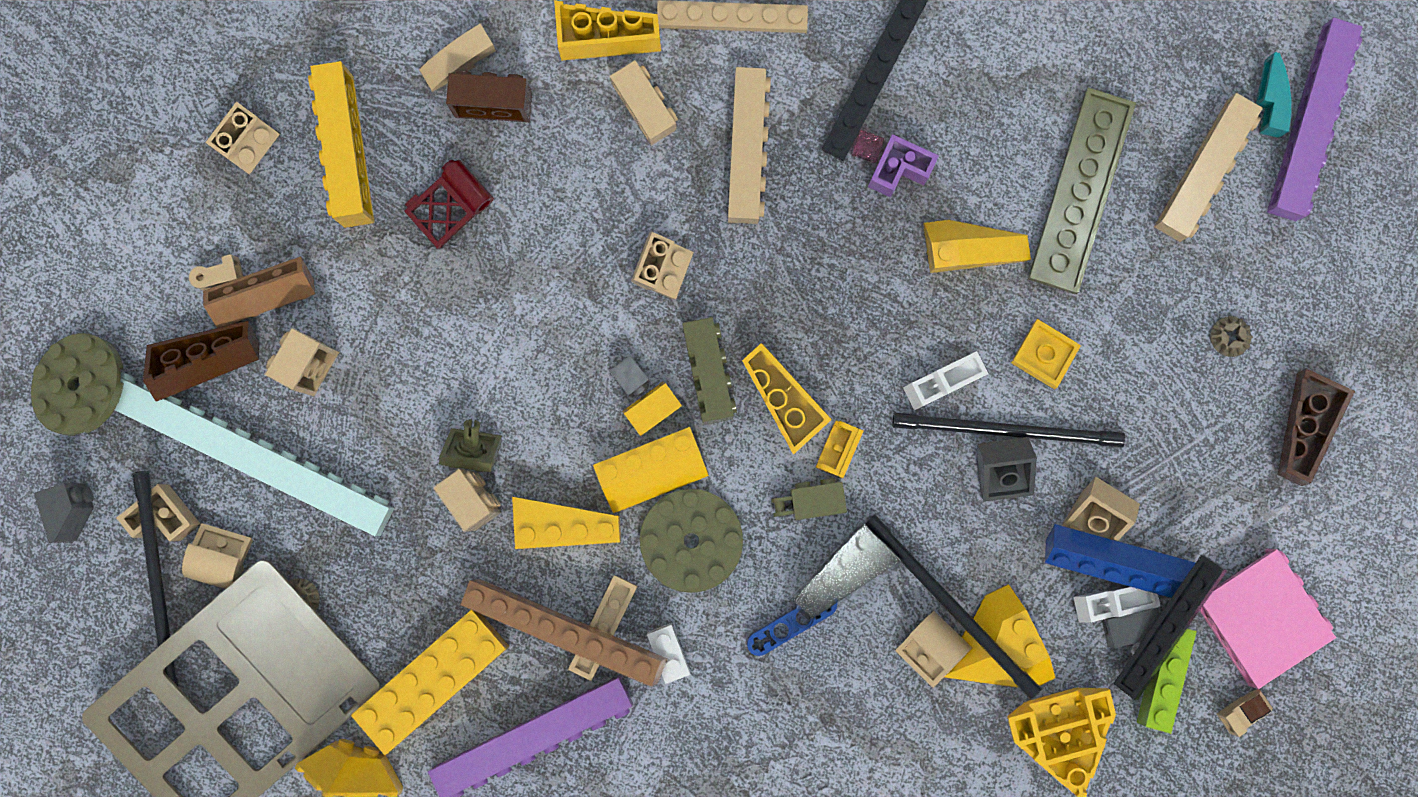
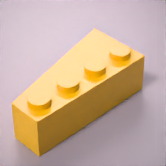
(604, 32)
(789, 403)

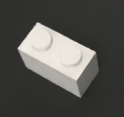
(666, 644)

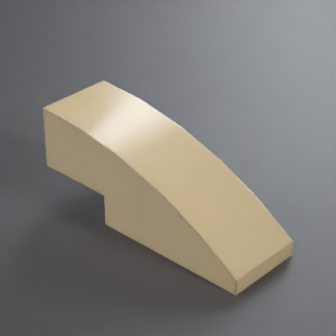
(457, 56)

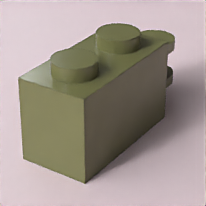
(813, 500)

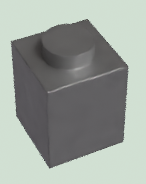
(630, 377)

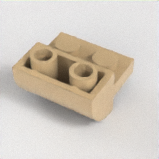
(242, 138)
(661, 266)
(216, 556)
(933, 649)

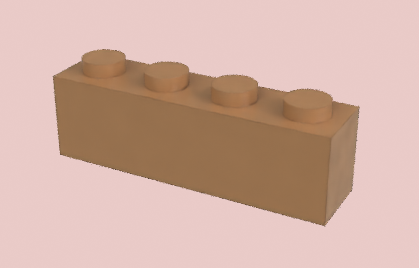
(258, 292)

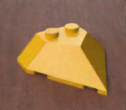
(1012, 629)
(1065, 733)
(350, 771)

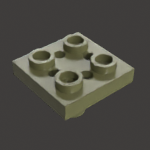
(470, 448)

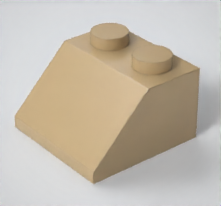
(1102, 511)

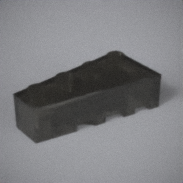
(845, 571)

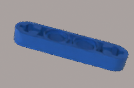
(794, 629)

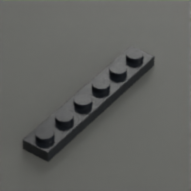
(1170, 627)

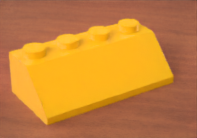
(650, 470)

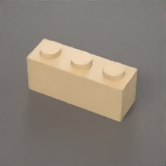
(644, 102)

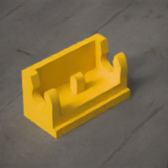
(652, 408)
(839, 449)

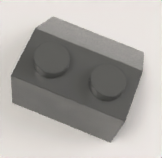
(1006, 469)
(64, 510)

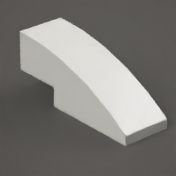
(945, 380)
(1114, 603)

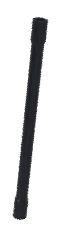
(1102, 438)
(143, 493)
(1020, 677)

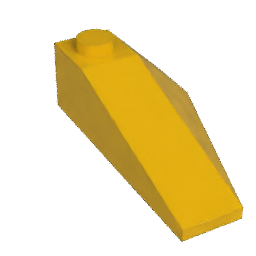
(965, 246)

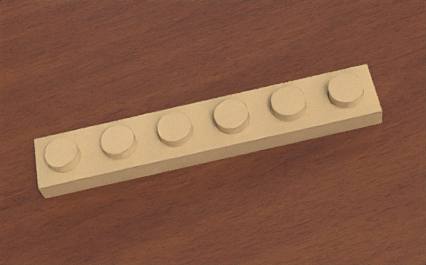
(732, 16)

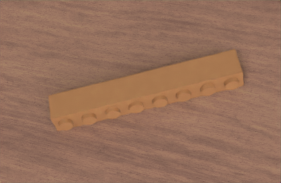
(564, 632)

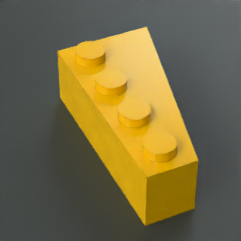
(553, 525)

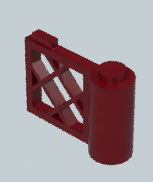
(460, 186)

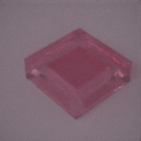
(867, 146)

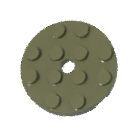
(54, 393)
(685, 567)

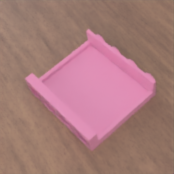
(1266, 619)

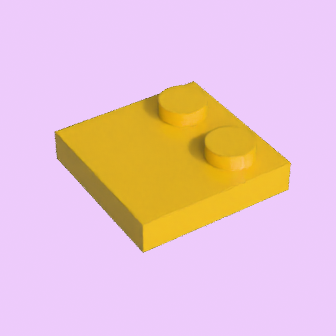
(1046, 354)

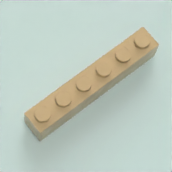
(747, 145)
(1208, 167)

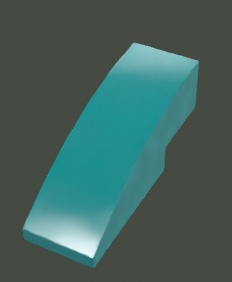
(1274, 97)

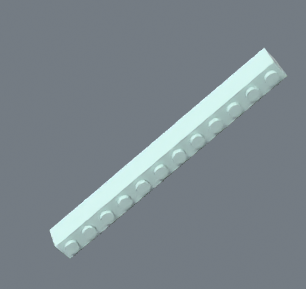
(255, 457)

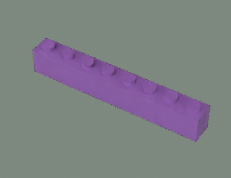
(1315, 120)
(530, 738)

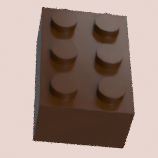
(489, 96)

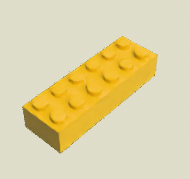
(341, 144)
(430, 681)

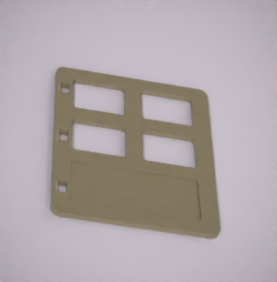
(280, 657)

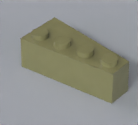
(708, 371)

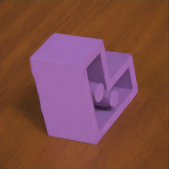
(901, 159)

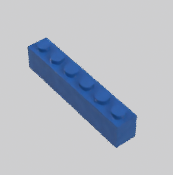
(1115, 561)

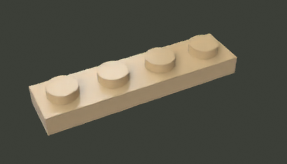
(606, 619)

